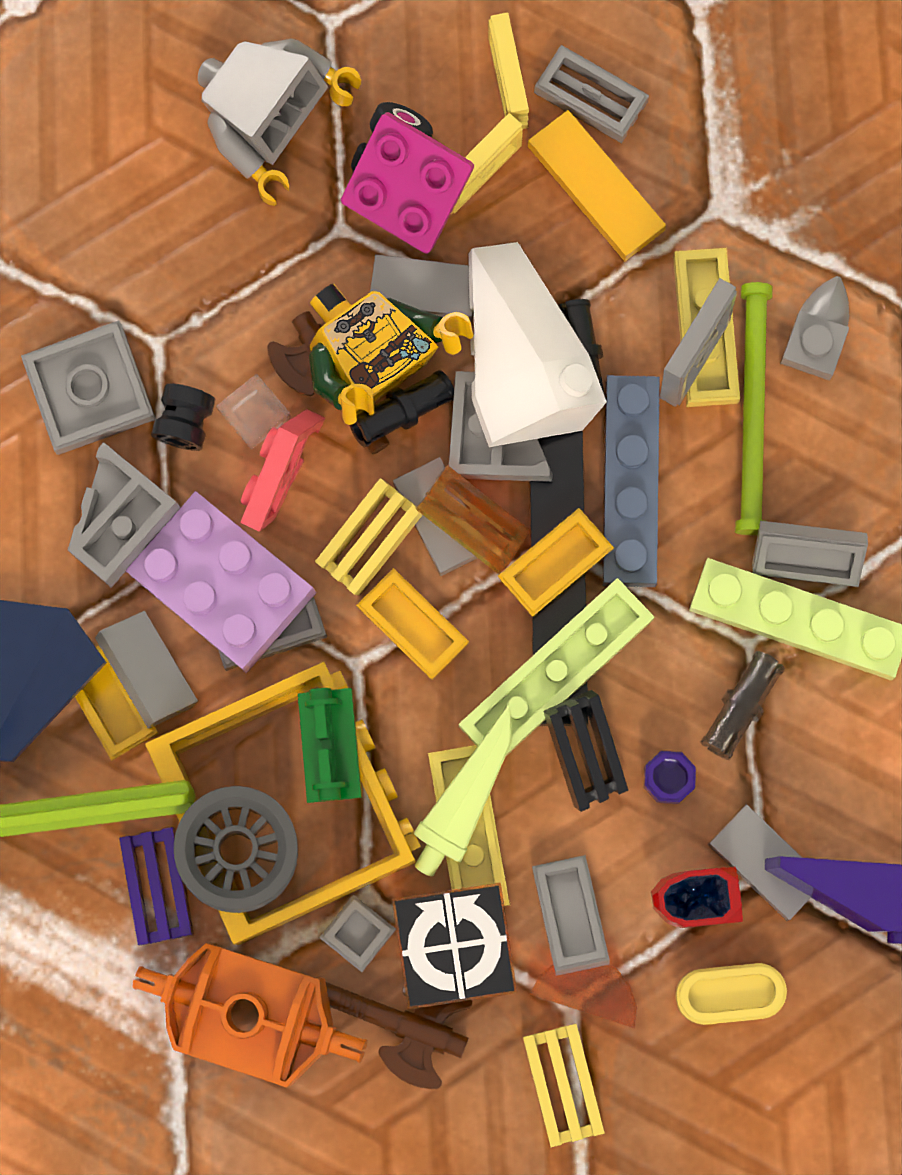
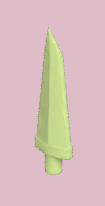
(457, 811)

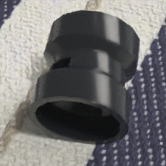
(183, 417)

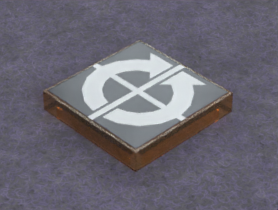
(454, 945)

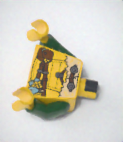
(374, 347)

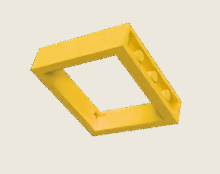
(378, 786)

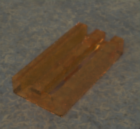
(470, 525)

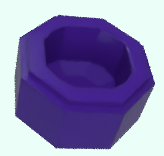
(669, 777)

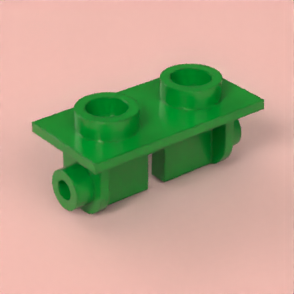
(329, 745)

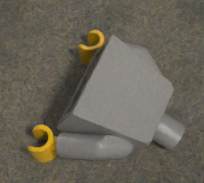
(263, 100)

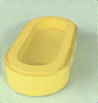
(731, 993)

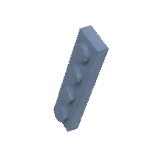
(631, 480)

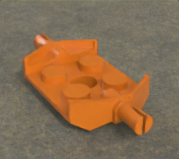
(291, 1007)

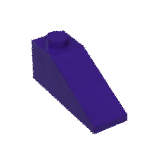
(856, 890)

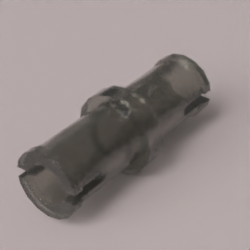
(742, 705)

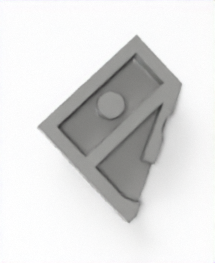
(475, 459)
(118, 517)

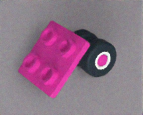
(406, 177)

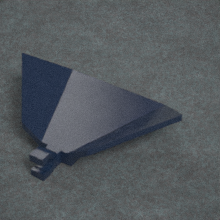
(42, 668)

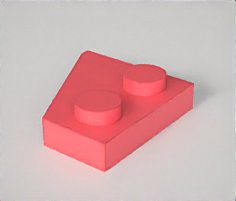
(282, 453)

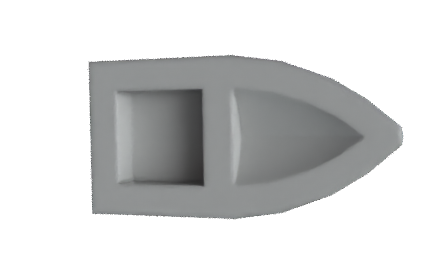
(819, 331)

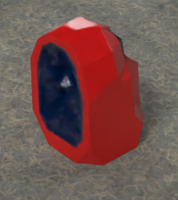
(699, 898)

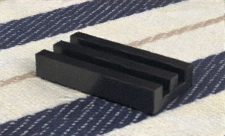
(599, 788)

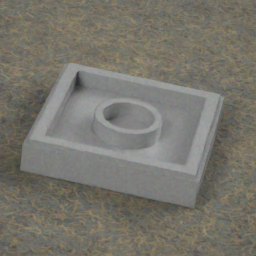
(698, 343)
(88, 387)

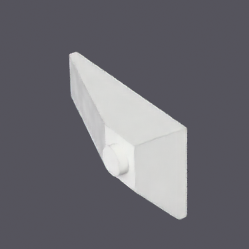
(528, 359)

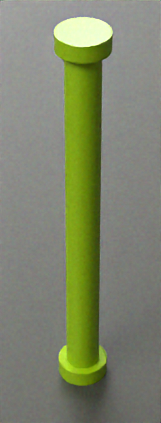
(756, 299)

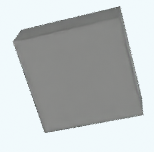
(357, 933)

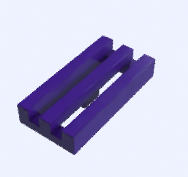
(135, 891)

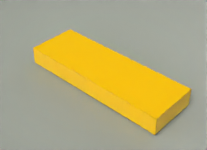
(596, 185)

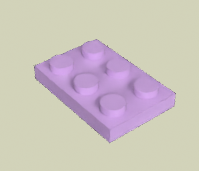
(221, 581)

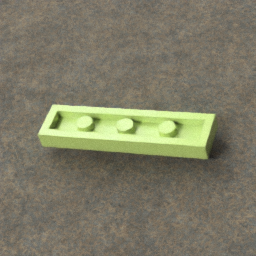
(799, 619)
(562, 664)

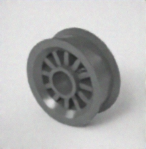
(188, 838)

